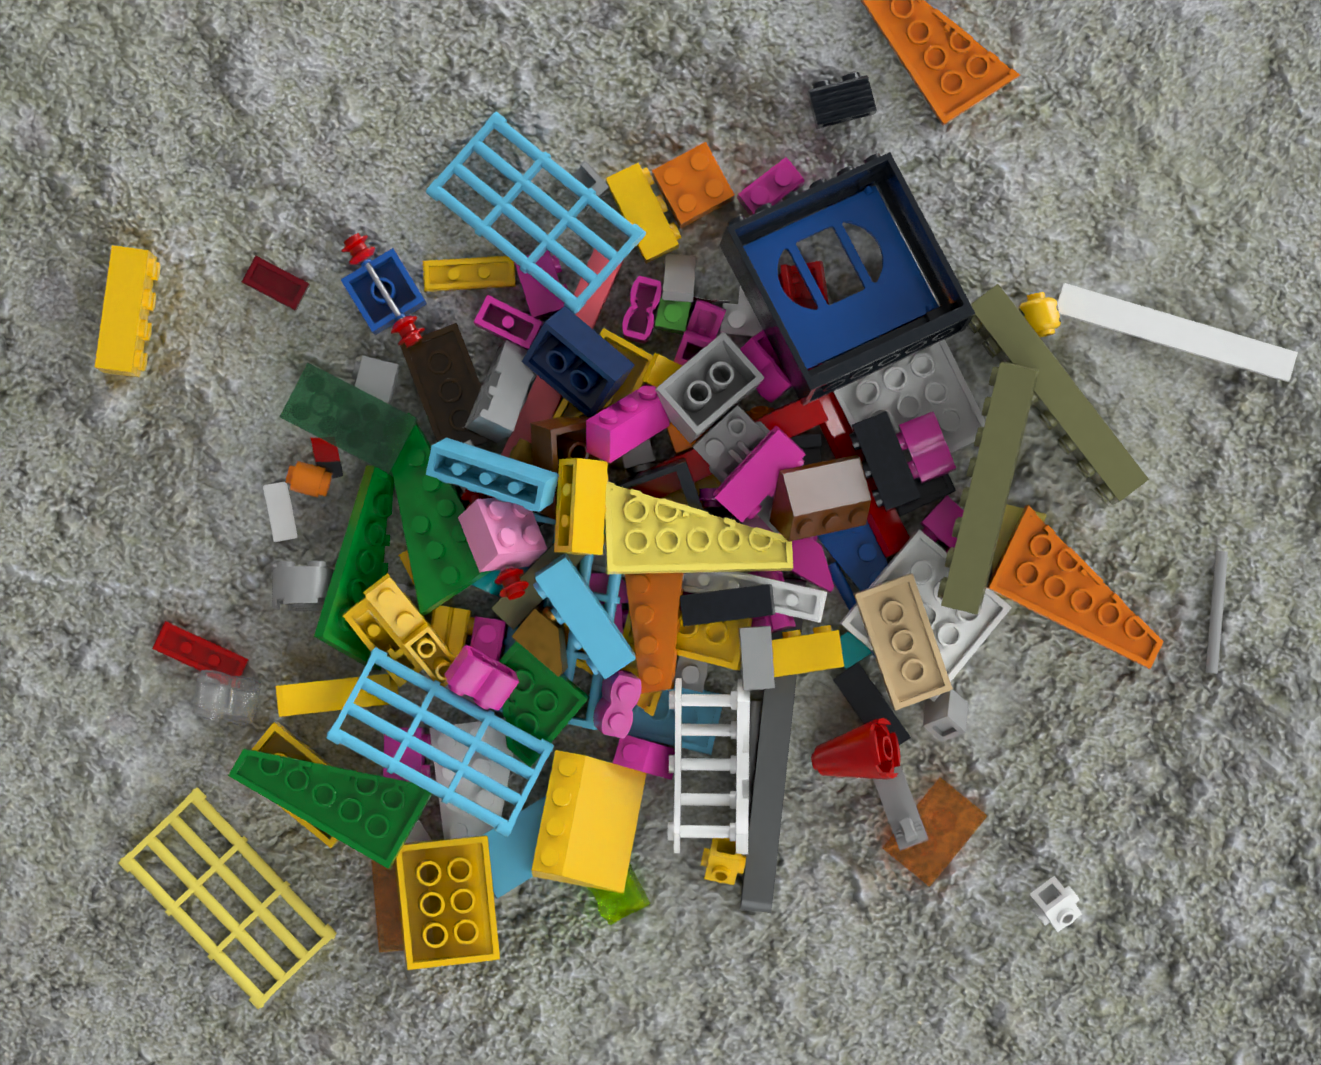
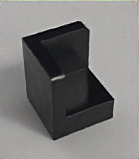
(811, 446)

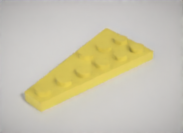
(670, 537)

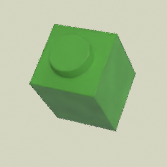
(672, 316)

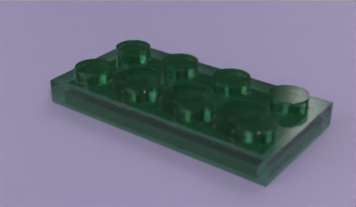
(348, 418)

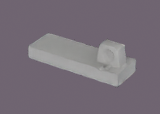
(901, 810)

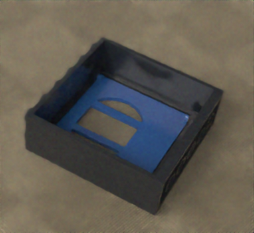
(901, 295)

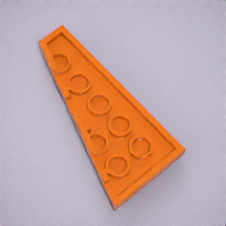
(1059, 585)

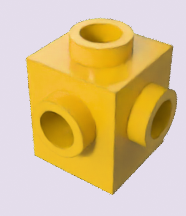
(722, 861)

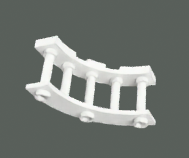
(739, 765)

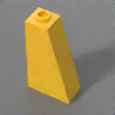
(327, 695)

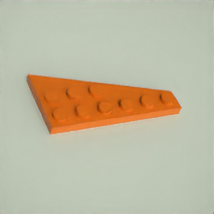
(939, 56)

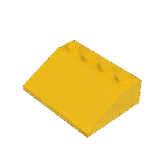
(588, 822)
(446, 902)

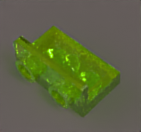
(615, 905)

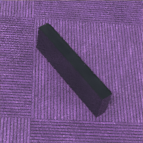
(727, 605)
(867, 700)

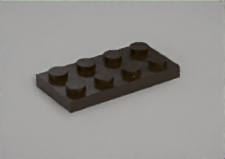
(445, 383)

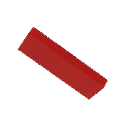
(198, 651)

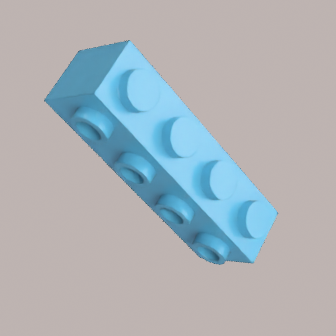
(492, 474)
(584, 615)

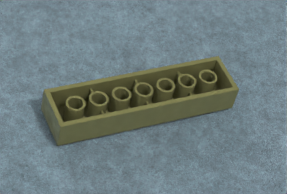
(1057, 398)
(989, 487)

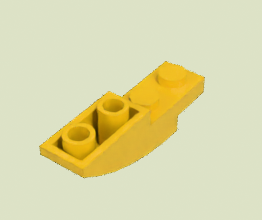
(411, 628)

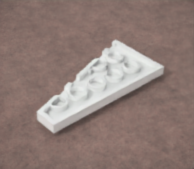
(455, 821)

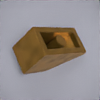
(544, 639)

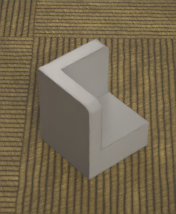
(590, 179)
(946, 715)

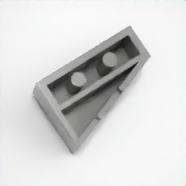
(501, 394)

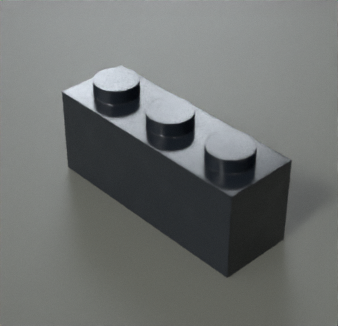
(884, 462)

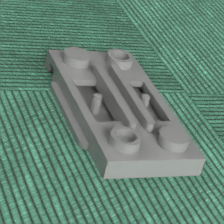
(729, 444)

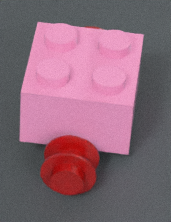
(502, 539)

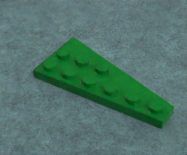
(433, 534)
(358, 564)
(353, 806)

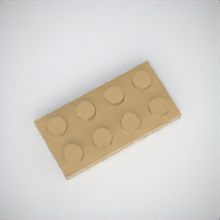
(903, 641)

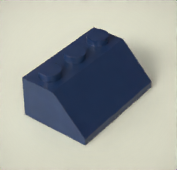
(577, 362)

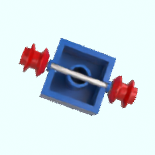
(383, 291)

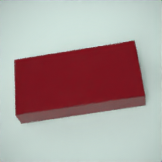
(275, 283)

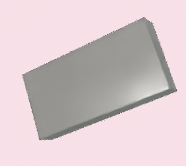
(679, 278)
(756, 658)

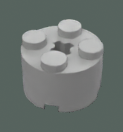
(300, 586)

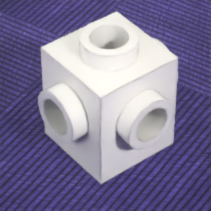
(1056, 904)

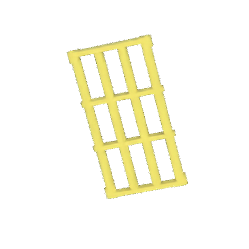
(196, 887)

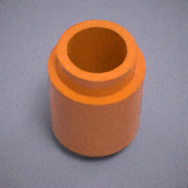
(309, 479)

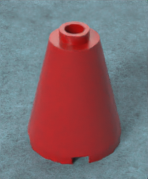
(860, 753)

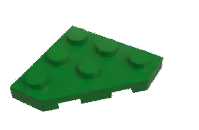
(540, 701)

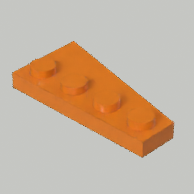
(655, 625)

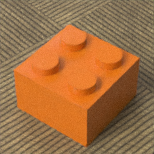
(693, 185)

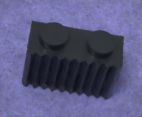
(841, 100)

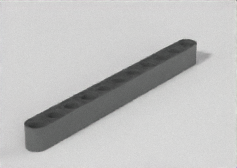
(769, 787)

